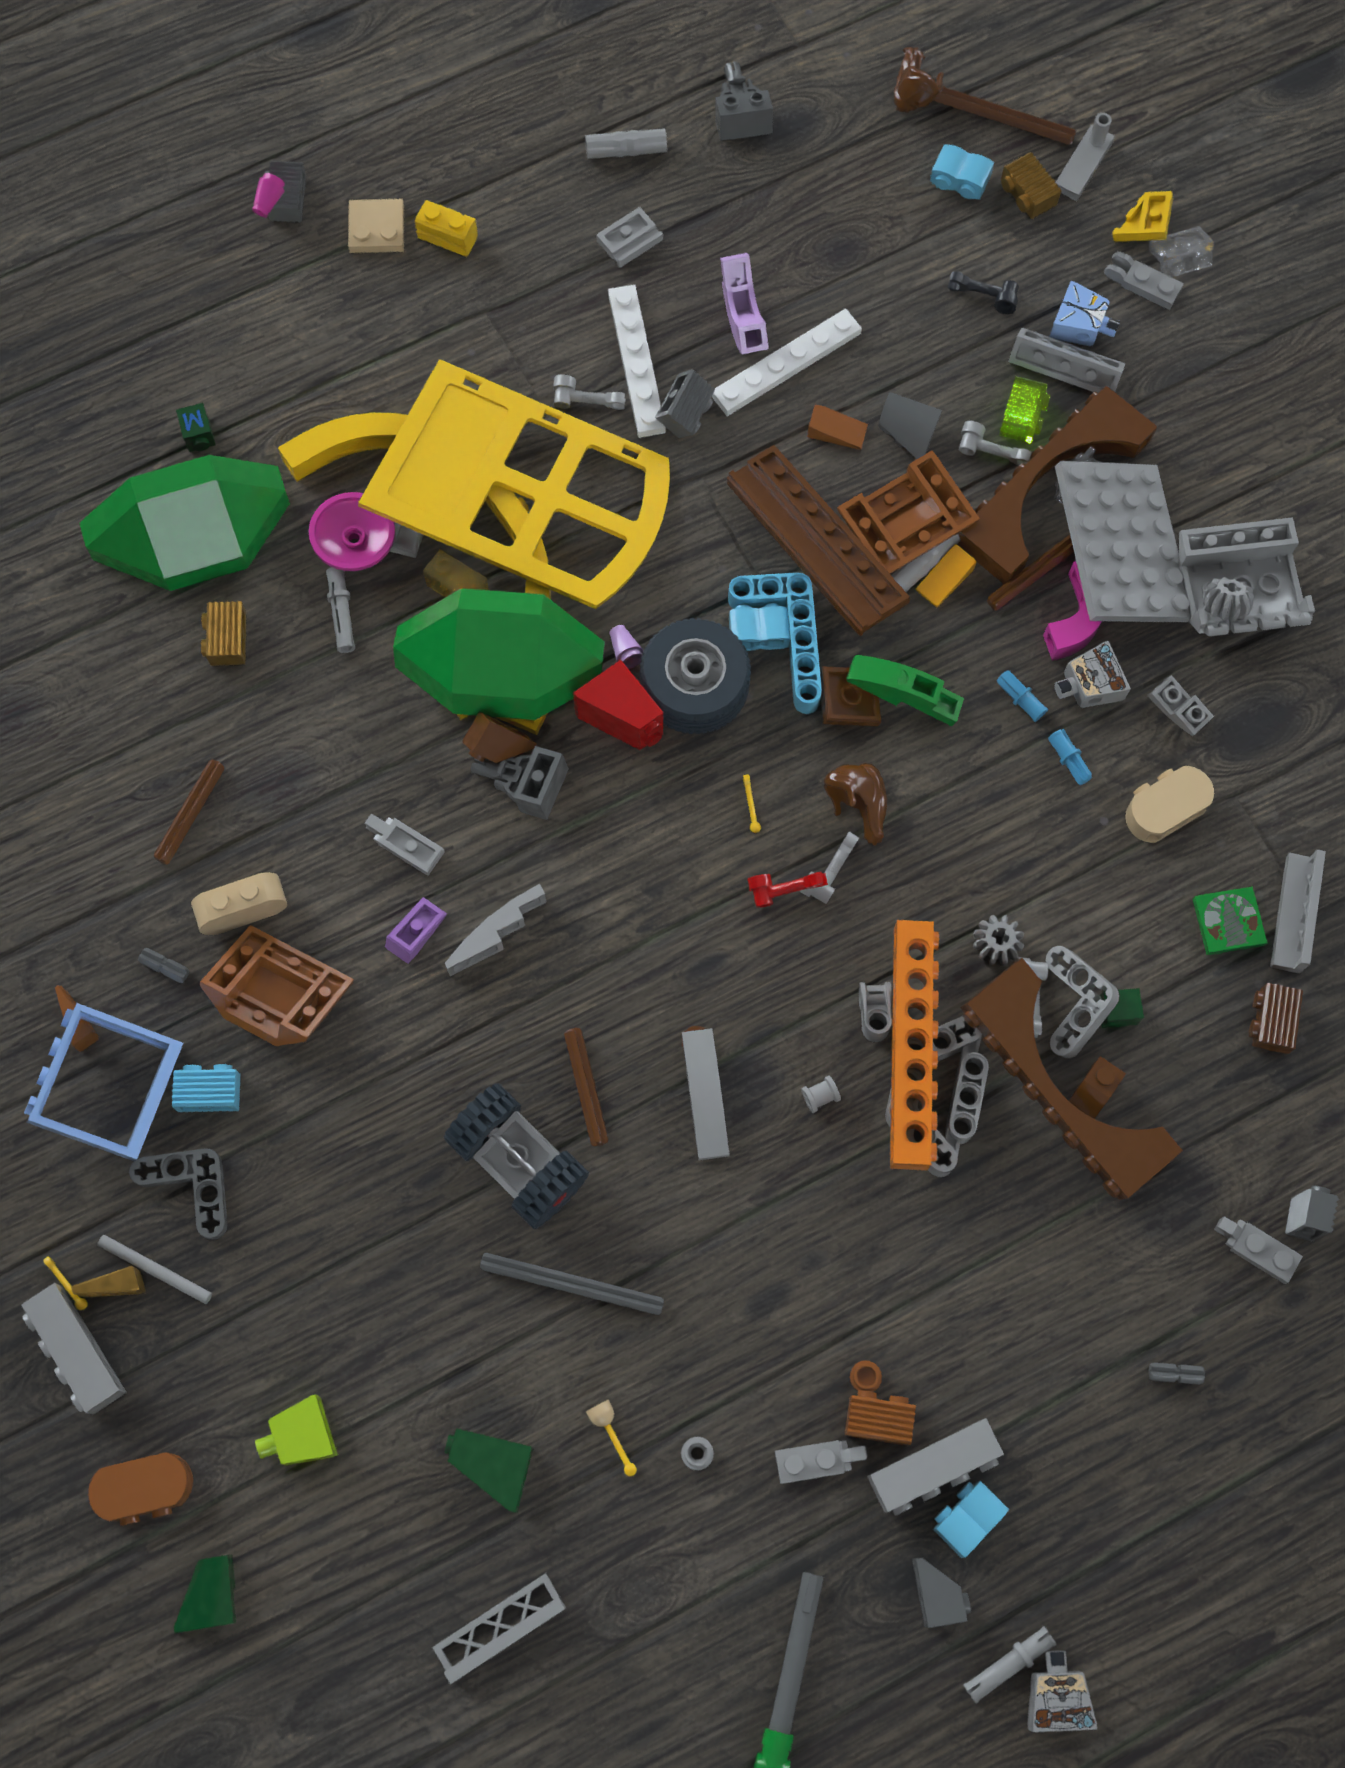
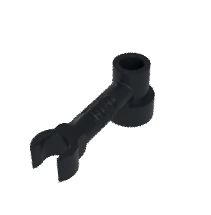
(1005, 296)

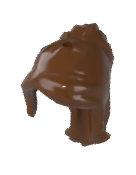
(913, 86)
(861, 789)

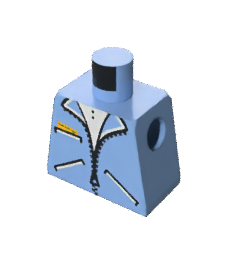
(1082, 317)

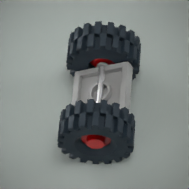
(516, 1155)

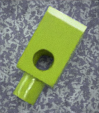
(299, 1434)

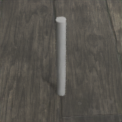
(155, 1269)

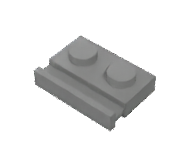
(629, 237)

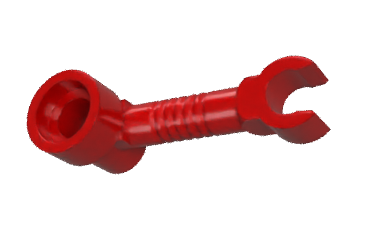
(764, 890)

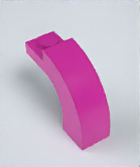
(1072, 634)

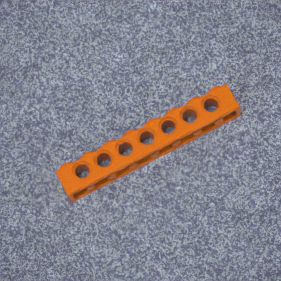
(903, 1152)

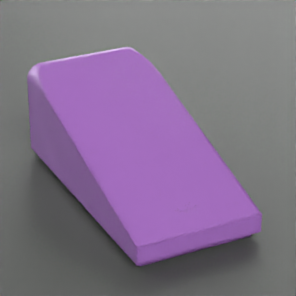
(414, 930)

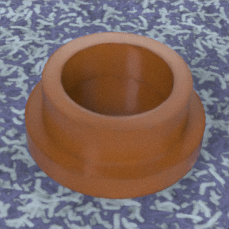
(865, 1376)

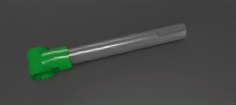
(777, 1738)

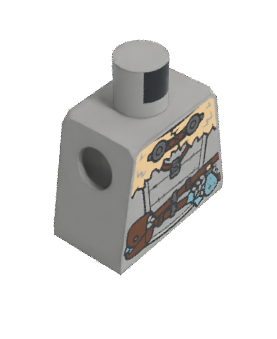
(1094, 678)
(1059, 1698)

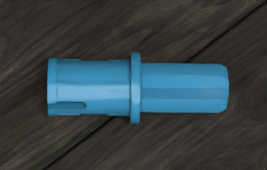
(1022, 696)
(1070, 756)

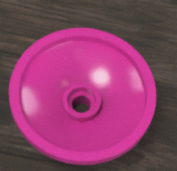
(342, 520)

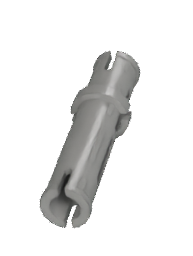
(339, 598)
(1010, 1664)

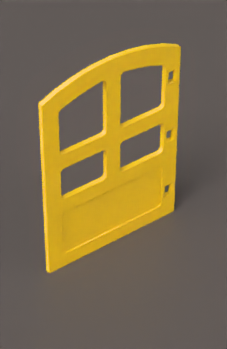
(457, 451)

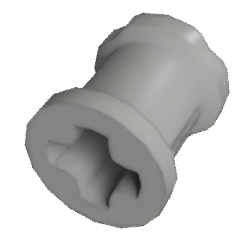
(821, 1094)

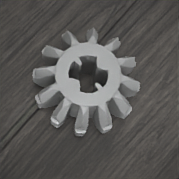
(1228, 599)
(1009, 939)

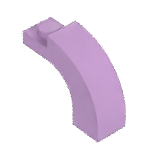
(741, 305)

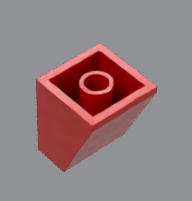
(620, 707)

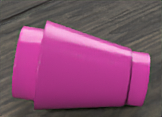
(267, 194)

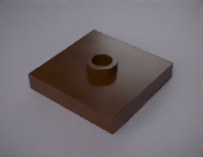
(845, 702)

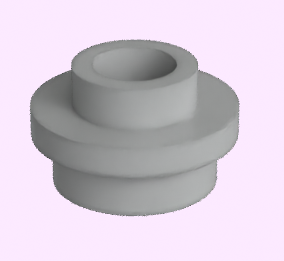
(707, 1450)

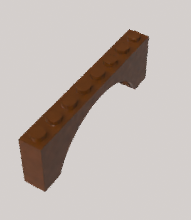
(1104, 424)
(1118, 1155)

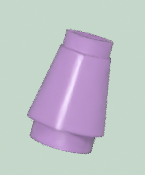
(625, 647)

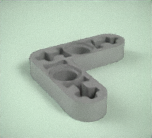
(1089, 1002)

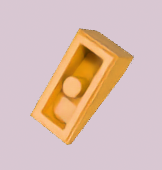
(946, 575)

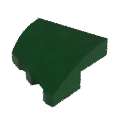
(209, 1596)

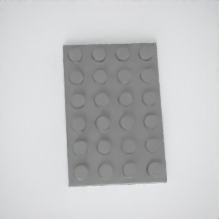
(1123, 542)

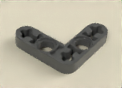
(191, 1172)

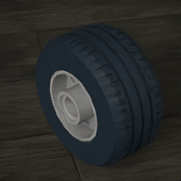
(696, 675)

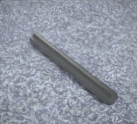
(572, 1283)

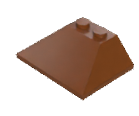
(909, 514)
(273, 988)

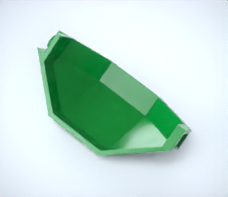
(187, 520)
(498, 653)

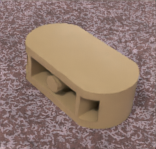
(1169, 803)
(239, 903)

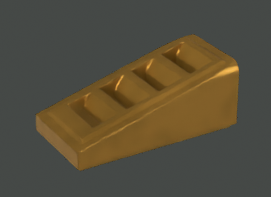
(121, 1282)

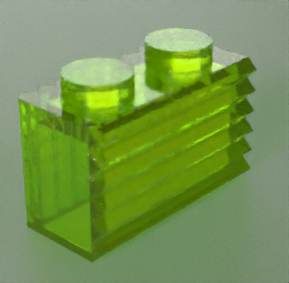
(1024, 408)

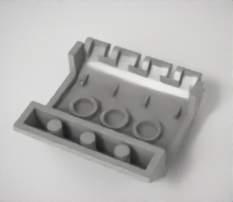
(1250, 554)

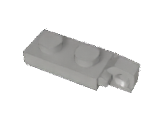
(405, 843)
(1259, 1249)
(816, 1460)

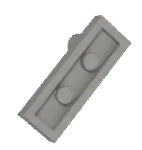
(1086, 158)

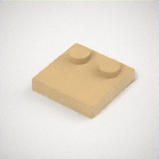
(376, 226)

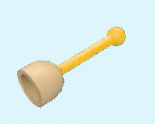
(602, 1416)

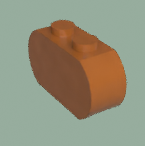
(140, 1488)

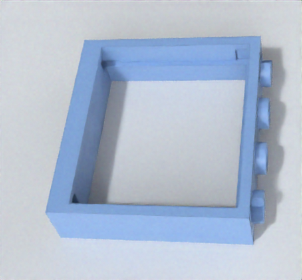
(58, 1051)

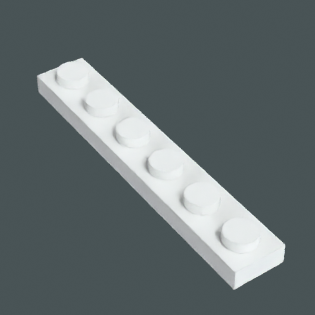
(636, 360)
(786, 362)

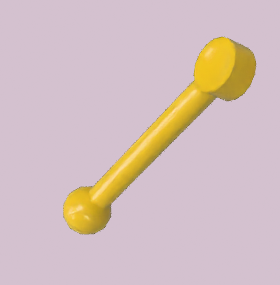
(755, 827)
(80, 1303)

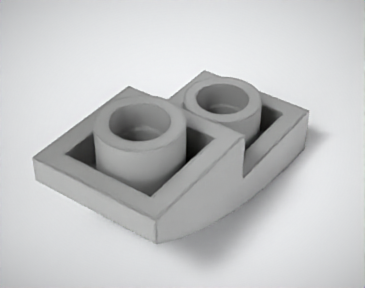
(1182, 709)

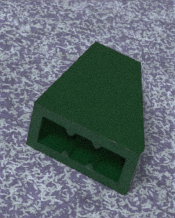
(492, 1464)

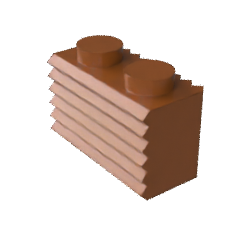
(880, 1419)

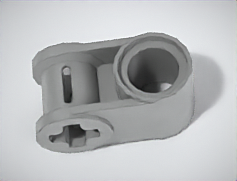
(875, 1004)

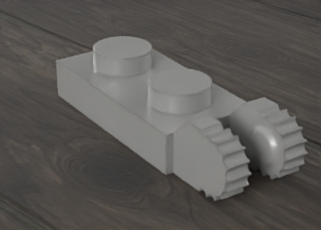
(1143, 280)

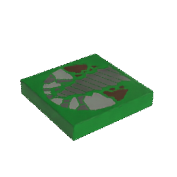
(1229, 920)

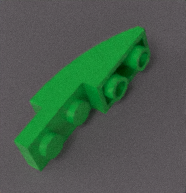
(907, 685)

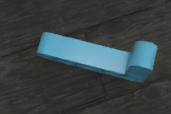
(799, 629)

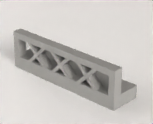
(1065, 361)
(1297, 911)
(504, 1640)

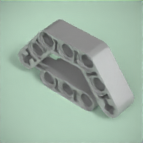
(964, 1082)

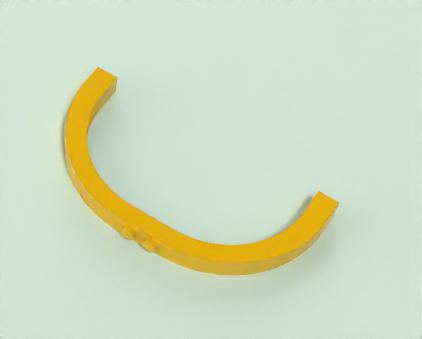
(377, 431)

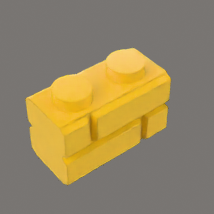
(446, 228)

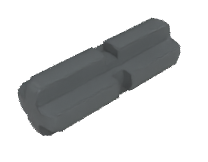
(159, 963)
(1182, 1373)

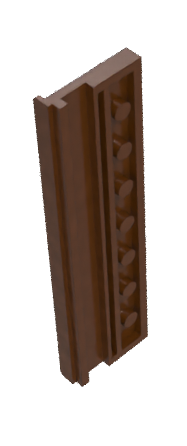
(817, 540)

